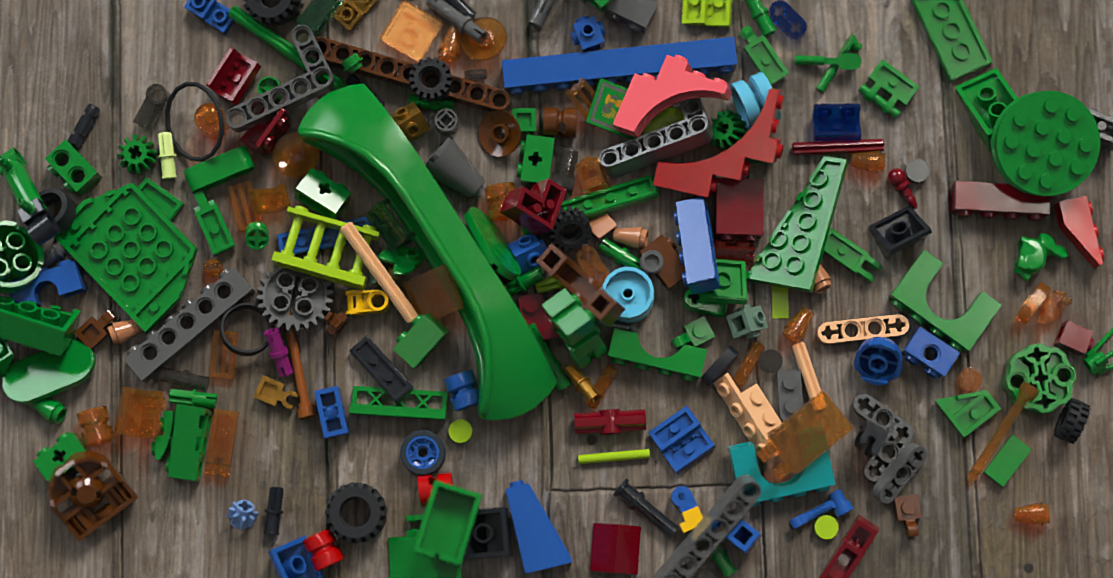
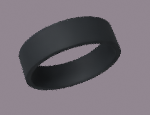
(246, 305)

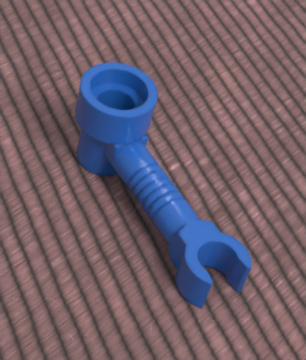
(836, 503)

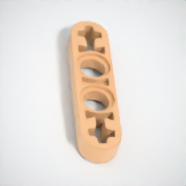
(862, 329)

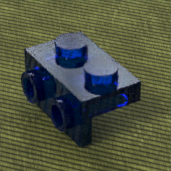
(836, 122)

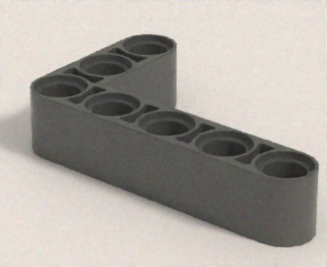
(289, 88)
(664, 137)

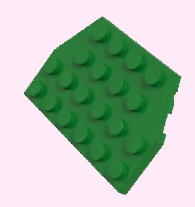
(131, 252)

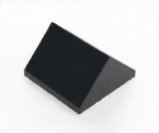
(899, 231)

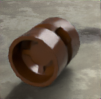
(551, 121)

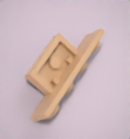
(750, 410)

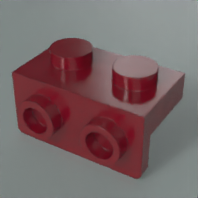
(233, 76)

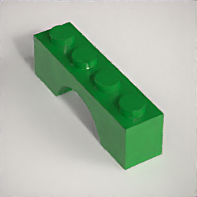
(627, 348)

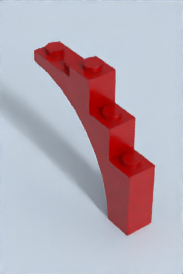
(757, 144)

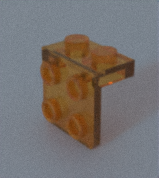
(139, 413)

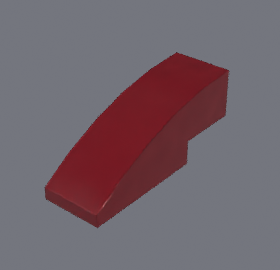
(850, 549)

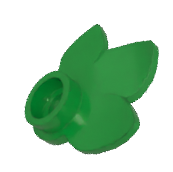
(404, 259)

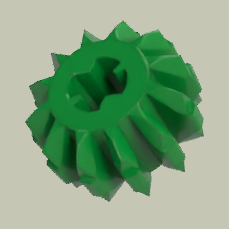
(720, 126)
(130, 161)

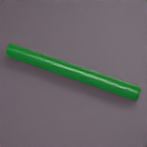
(276, 42)

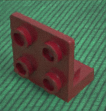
(263, 136)

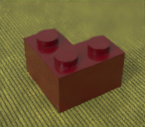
(536, 207)

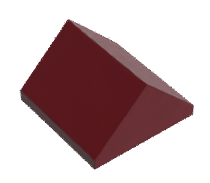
(615, 548)

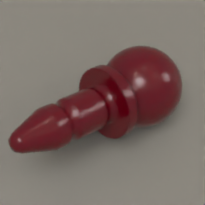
(897, 178)

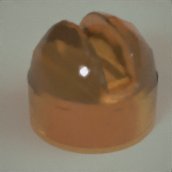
(213, 273)

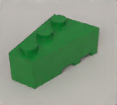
(189, 442)

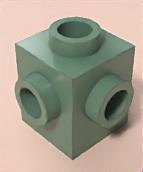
(747, 321)

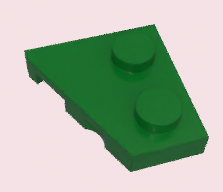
(968, 410)

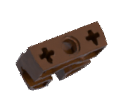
(78, 516)

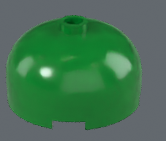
(18, 257)

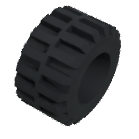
(277, 15)
(337, 503)

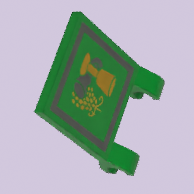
(605, 107)

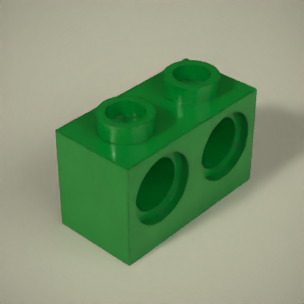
(75, 165)

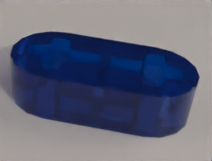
(791, 15)

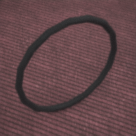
(218, 109)

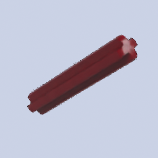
(837, 147)

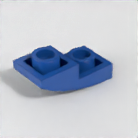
(211, 13)

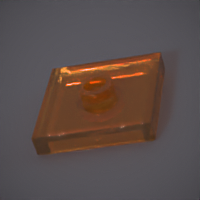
(434, 293)

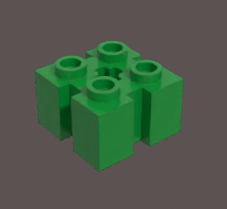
(573, 323)

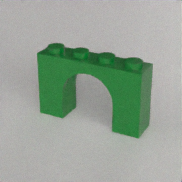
(911, 297)

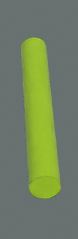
(614, 456)

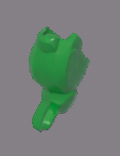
(1033, 254)

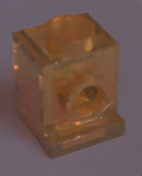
(585, 169)

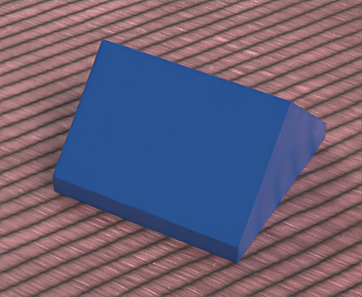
(293, 561)

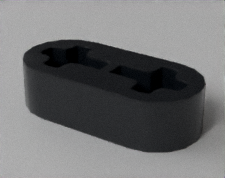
(719, 365)

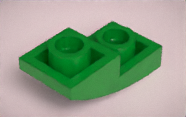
(161, 445)

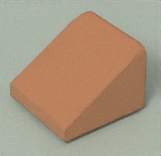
(602, 226)

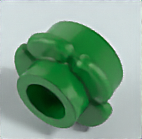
(352, 63)

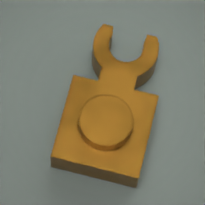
(272, 392)

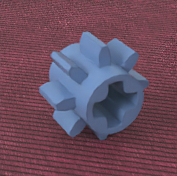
(242, 514)

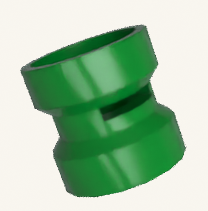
(266, 84)

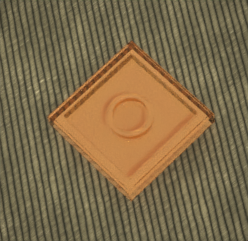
(411, 30)

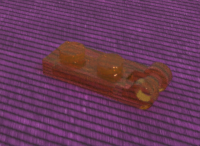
(221, 442)

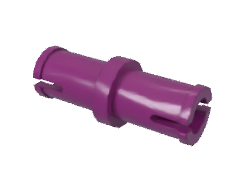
(278, 352)

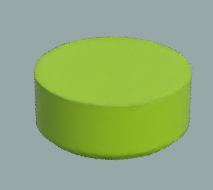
(460, 431)
(826, 527)

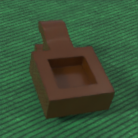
(336, 322)
(94, 330)
(907, 510)

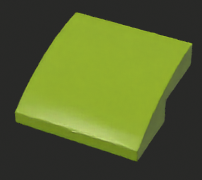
(707, 13)

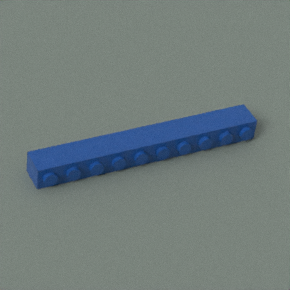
(614, 64)

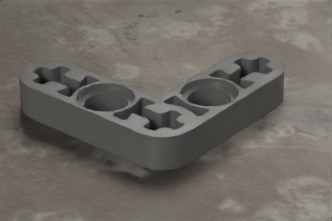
(894, 423)

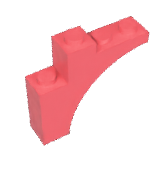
(651, 96)

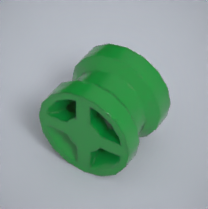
(257, 241)

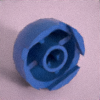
(878, 360)

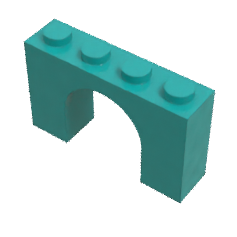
(815, 476)

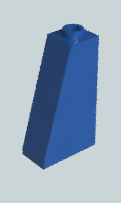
(535, 533)

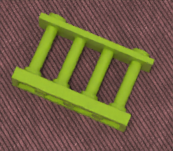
(309, 264)

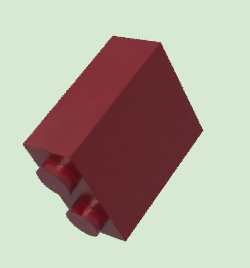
(739, 209)

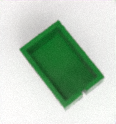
(448, 523)

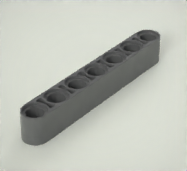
(713, 537)

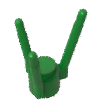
(1097, 362)

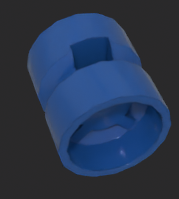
(463, 390)

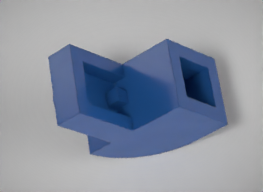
(741, 536)

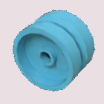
(751, 98)
(631, 281)

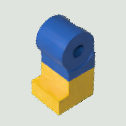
(685, 502)

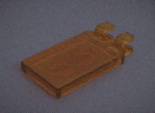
(805, 435)

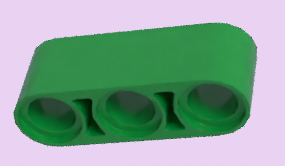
(219, 169)

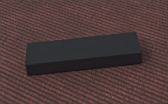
(381, 369)

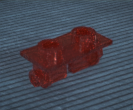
(739, 250)

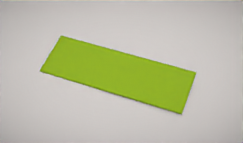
(780, 302)

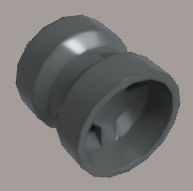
(449, 124)

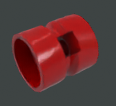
(426, 484)
(323, 549)

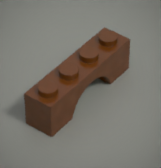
(581, 284)

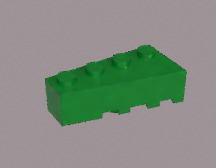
(37, 326)

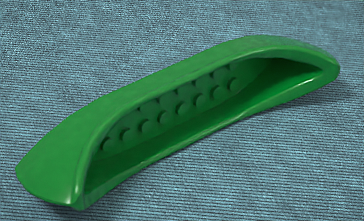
(366, 138)

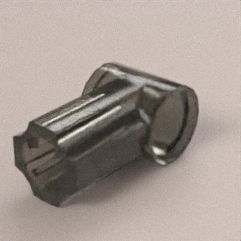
(151, 110)
(565, 169)

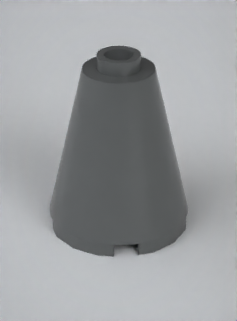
(454, 169)

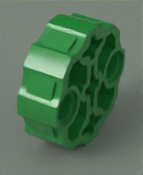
(1057, 361)

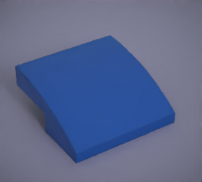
(681, 439)

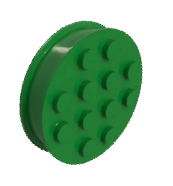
(1045, 143)

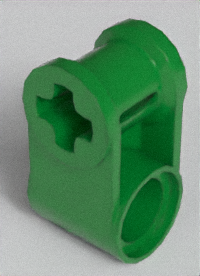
(709, 308)

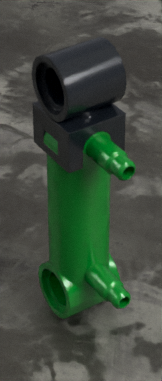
(32, 210)

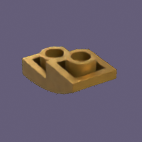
(353, 11)

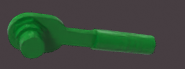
(851, 43)
(845, 61)

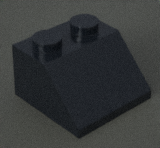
(490, 534)

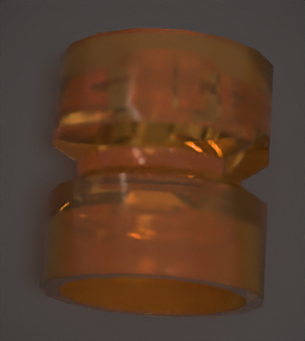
(207, 120)
(493, 194)
(95, 426)

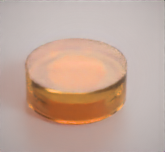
(969, 379)

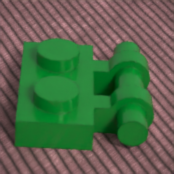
(891, 82)

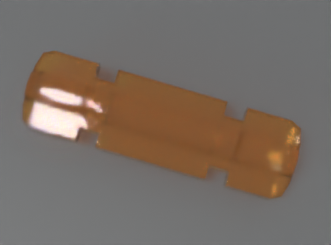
(748, 363)
(604, 382)

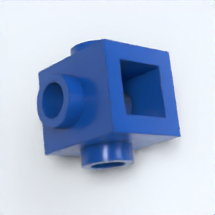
(591, 41)
(527, 251)

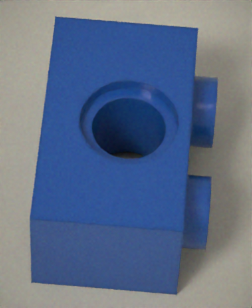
(943, 354)

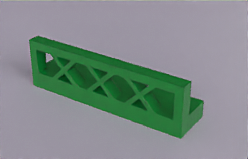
(394, 410)

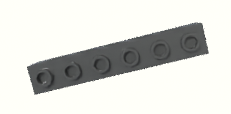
(147, 369)

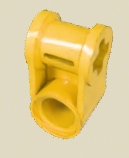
(364, 302)

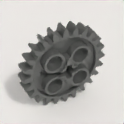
(273, 293)

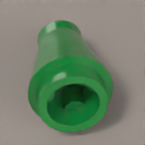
(51, 410)

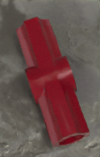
(610, 421)

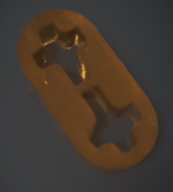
(596, 260)
(1033, 302)

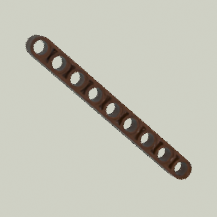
(401, 67)

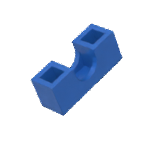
(66, 277)

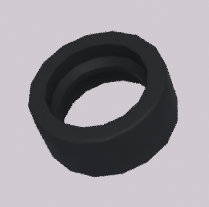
(67, 212)

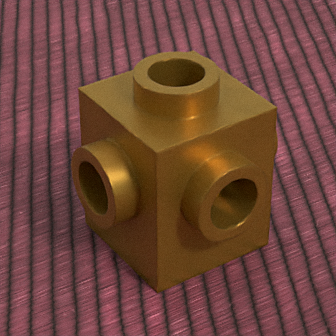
(410, 121)

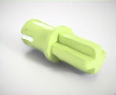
(167, 155)

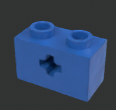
(332, 412)

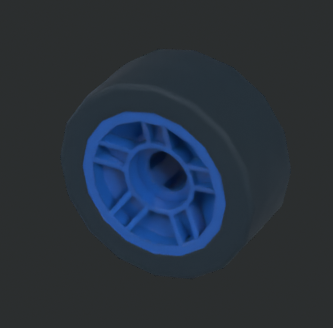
(422, 465)

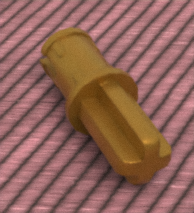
(582, 384)

